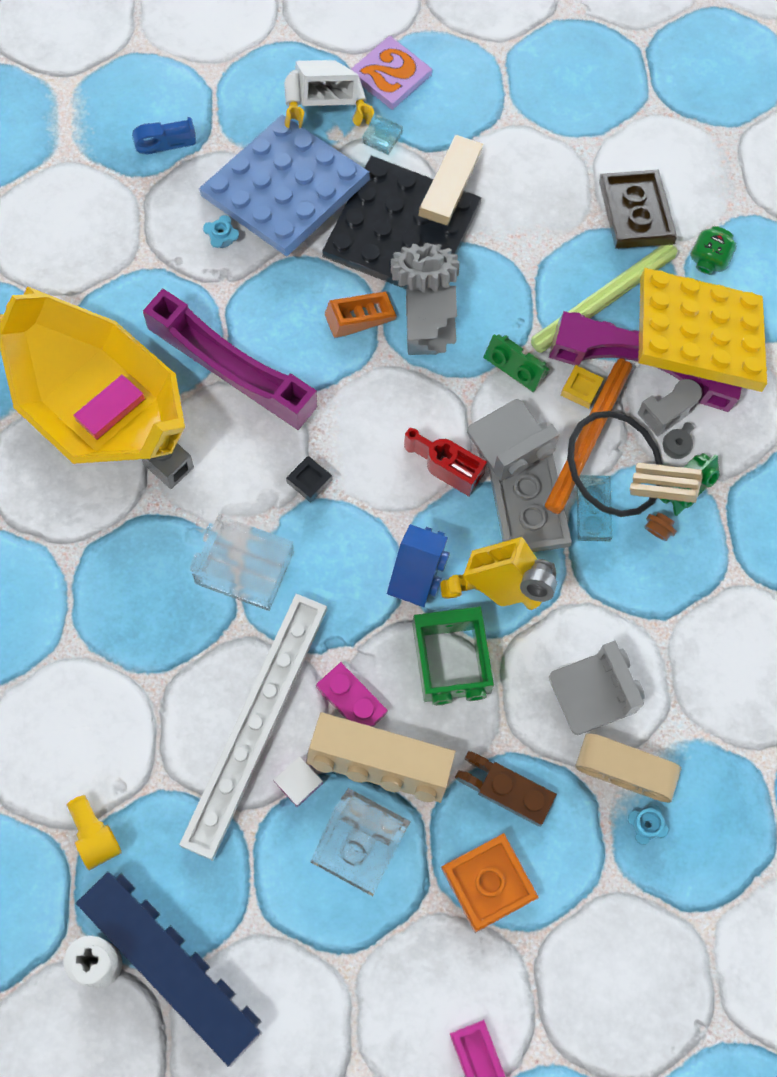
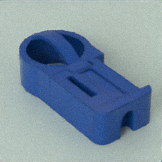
(163, 136)

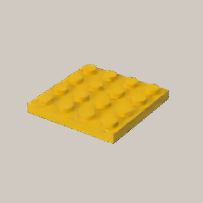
(702, 330)

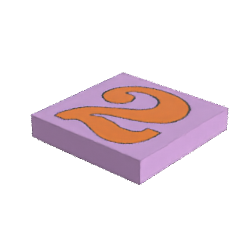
(391, 72)

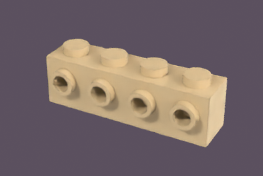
(380, 758)

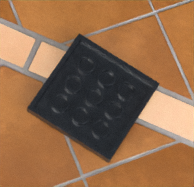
(386, 218)

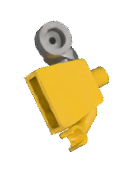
(506, 575)

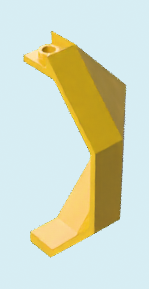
(64, 358)

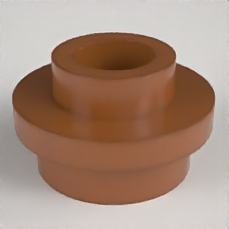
(660, 526)

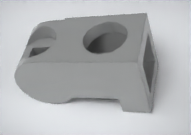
(672, 408)

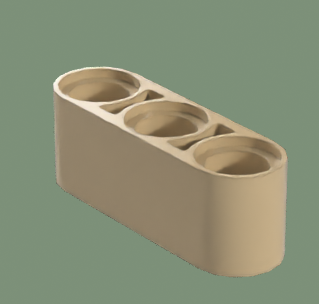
(628, 767)

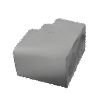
(430, 320)

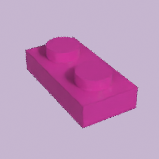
(351, 697)

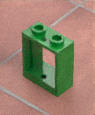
(450, 622)

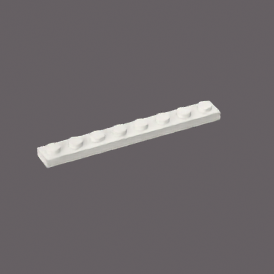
(253, 728)

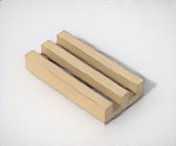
(667, 478)

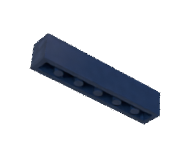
(170, 968)

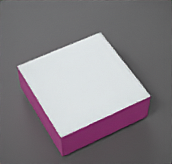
(298, 781)

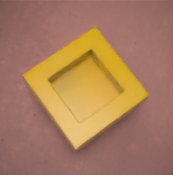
(582, 386)

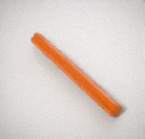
(589, 435)

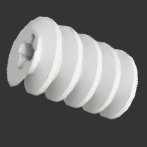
(86, 949)

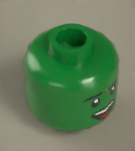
(713, 250)

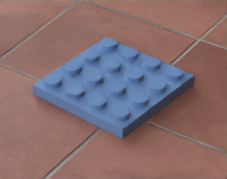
(284, 185)

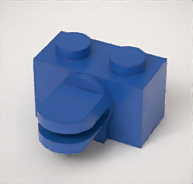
(417, 565)

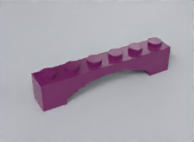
(585, 339)
(277, 392)

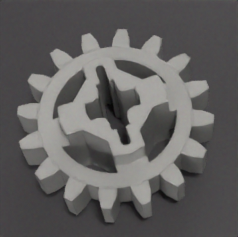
(425, 267)

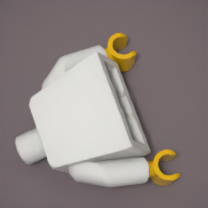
(324, 84)

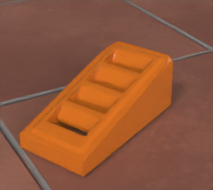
(343, 324)

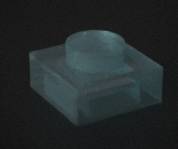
(382, 134)

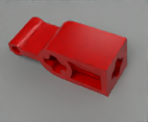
(460, 468)

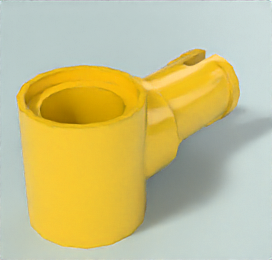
(95, 841)

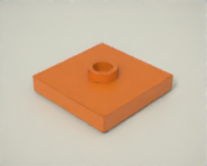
(489, 882)

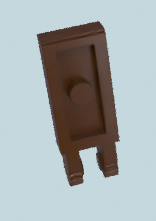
(508, 789)

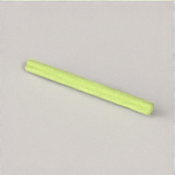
(609, 292)

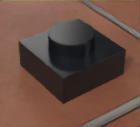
(309, 479)

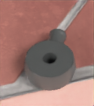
(679, 436)

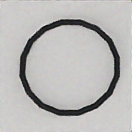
(570, 458)

